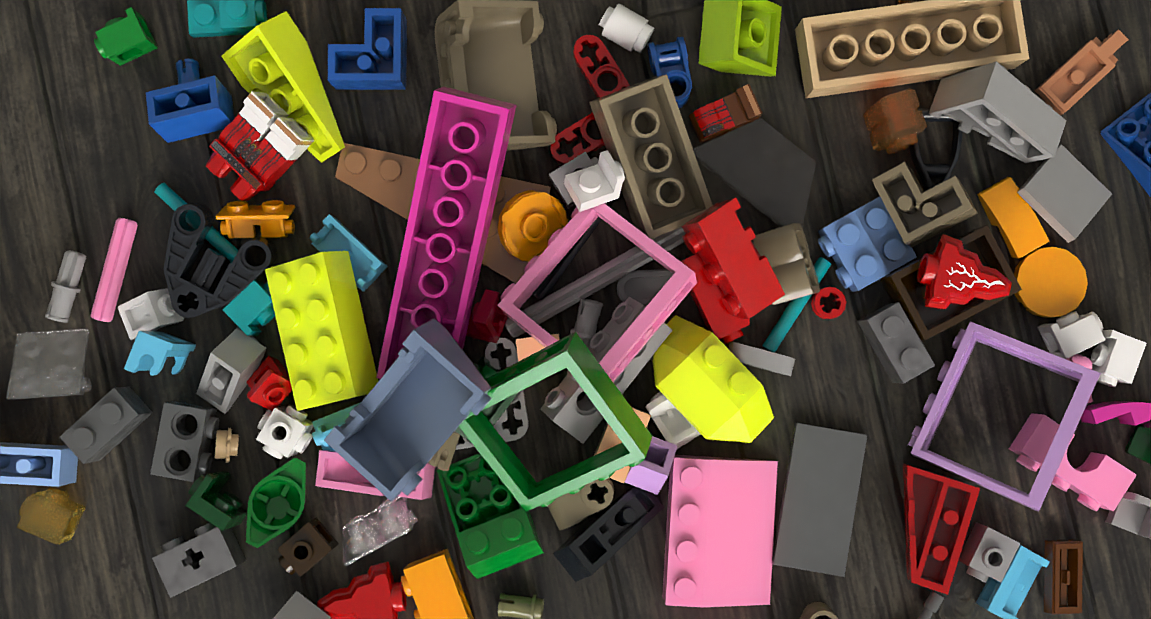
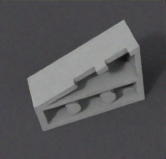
(1001, 109)

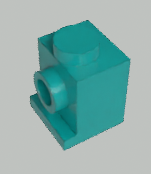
(251, 308)

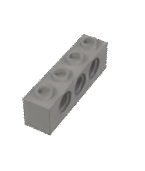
(582, 416)

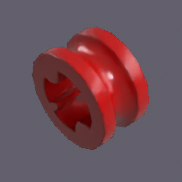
(831, 313)

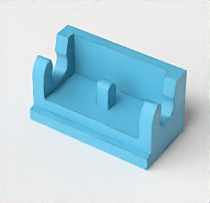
(337, 237)
(153, 348)
(1007, 596)

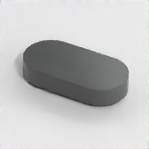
(642, 285)

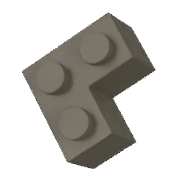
(920, 213)

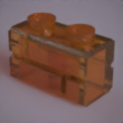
(895, 121)

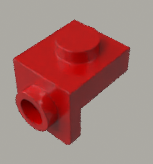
(269, 384)

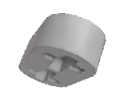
(762, 359)

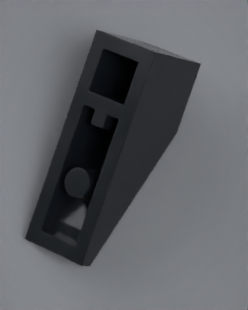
(607, 532)

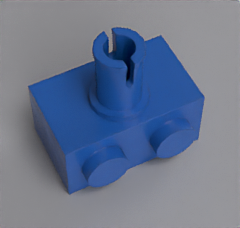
(191, 106)

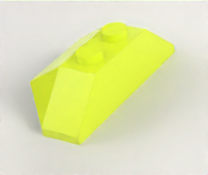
(710, 384)

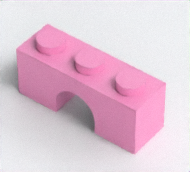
(1098, 480)

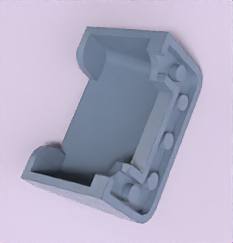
(411, 411)

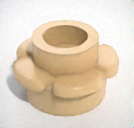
(226, 444)

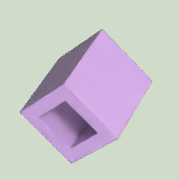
(655, 468)

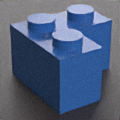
(377, 62)

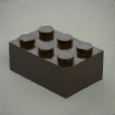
(927, 322)

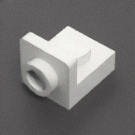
(596, 183)
(148, 312)

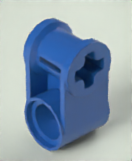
(672, 60)

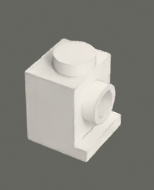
(1072, 334)
(1117, 358)

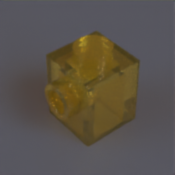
(50, 515)

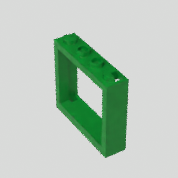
(576, 357)

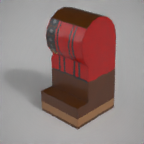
(725, 114)

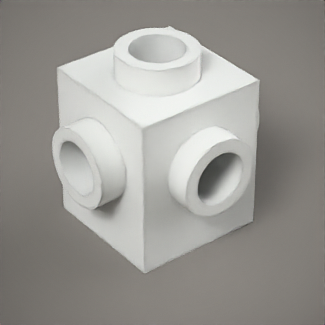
(296, 426)

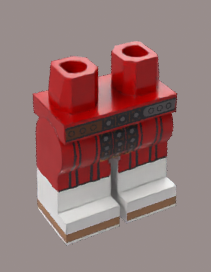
(257, 146)

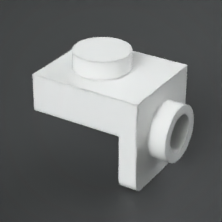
(670, 421)

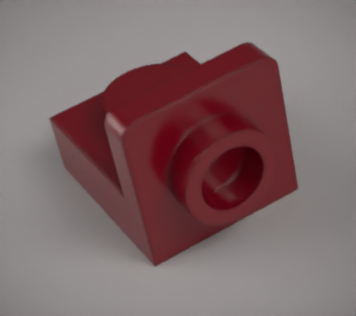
(487, 318)

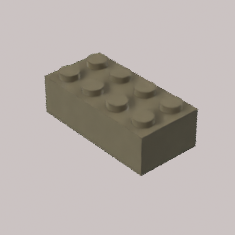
(652, 145)

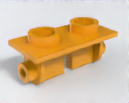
(242, 218)

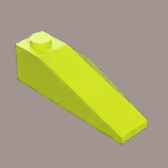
(279, 63)

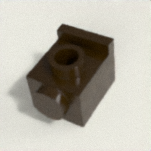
(315, 539)

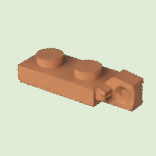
(1081, 72)

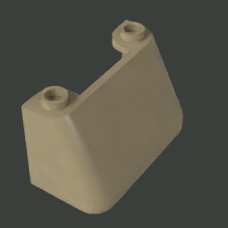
(488, 53)

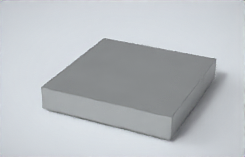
(1064, 194)

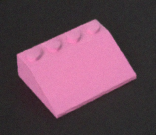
(719, 531)

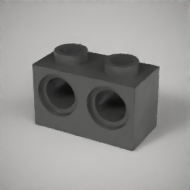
(174, 438)

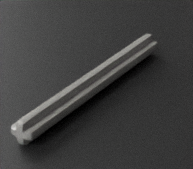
(593, 281)

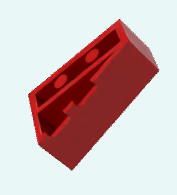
(732, 259)
(935, 526)

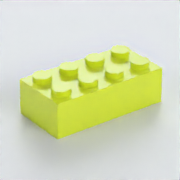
(322, 329)

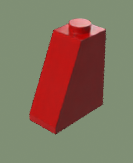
(710, 305)

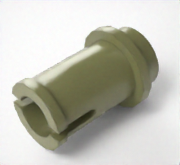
(521, 606)

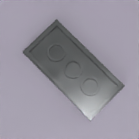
(819, 499)

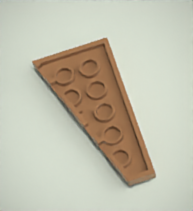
(391, 182)

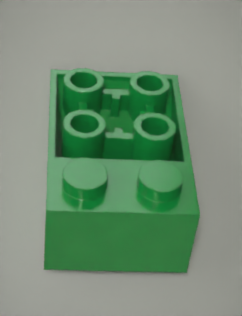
(487, 518)

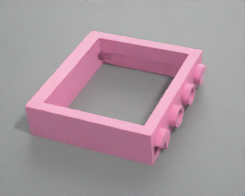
(644, 325)

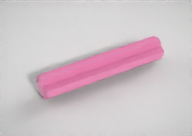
(114, 270)

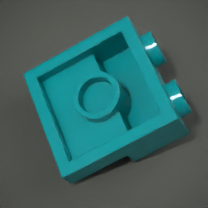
(224, 17)

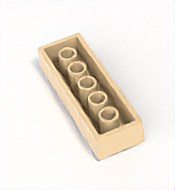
(907, 43)

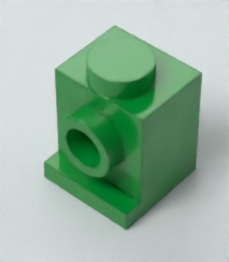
(125, 38)

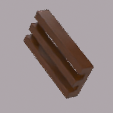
(1058, 577)

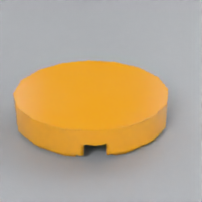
(529, 223)
(1051, 282)

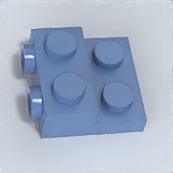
(865, 245)

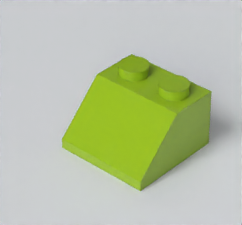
(740, 36)

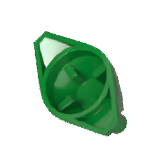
(276, 503)

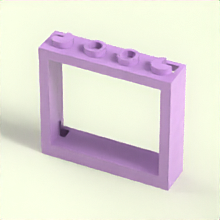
(950, 376)

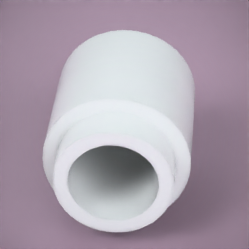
(626, 28)

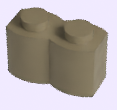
(790, 261)

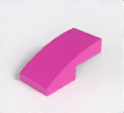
(1126, 411)

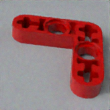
(585, 64)

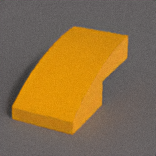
(1013, 217)

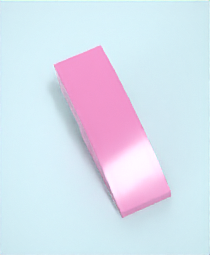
(338, 474)

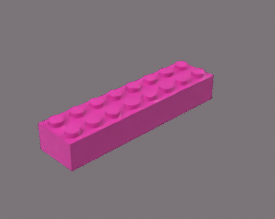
(448, 216)

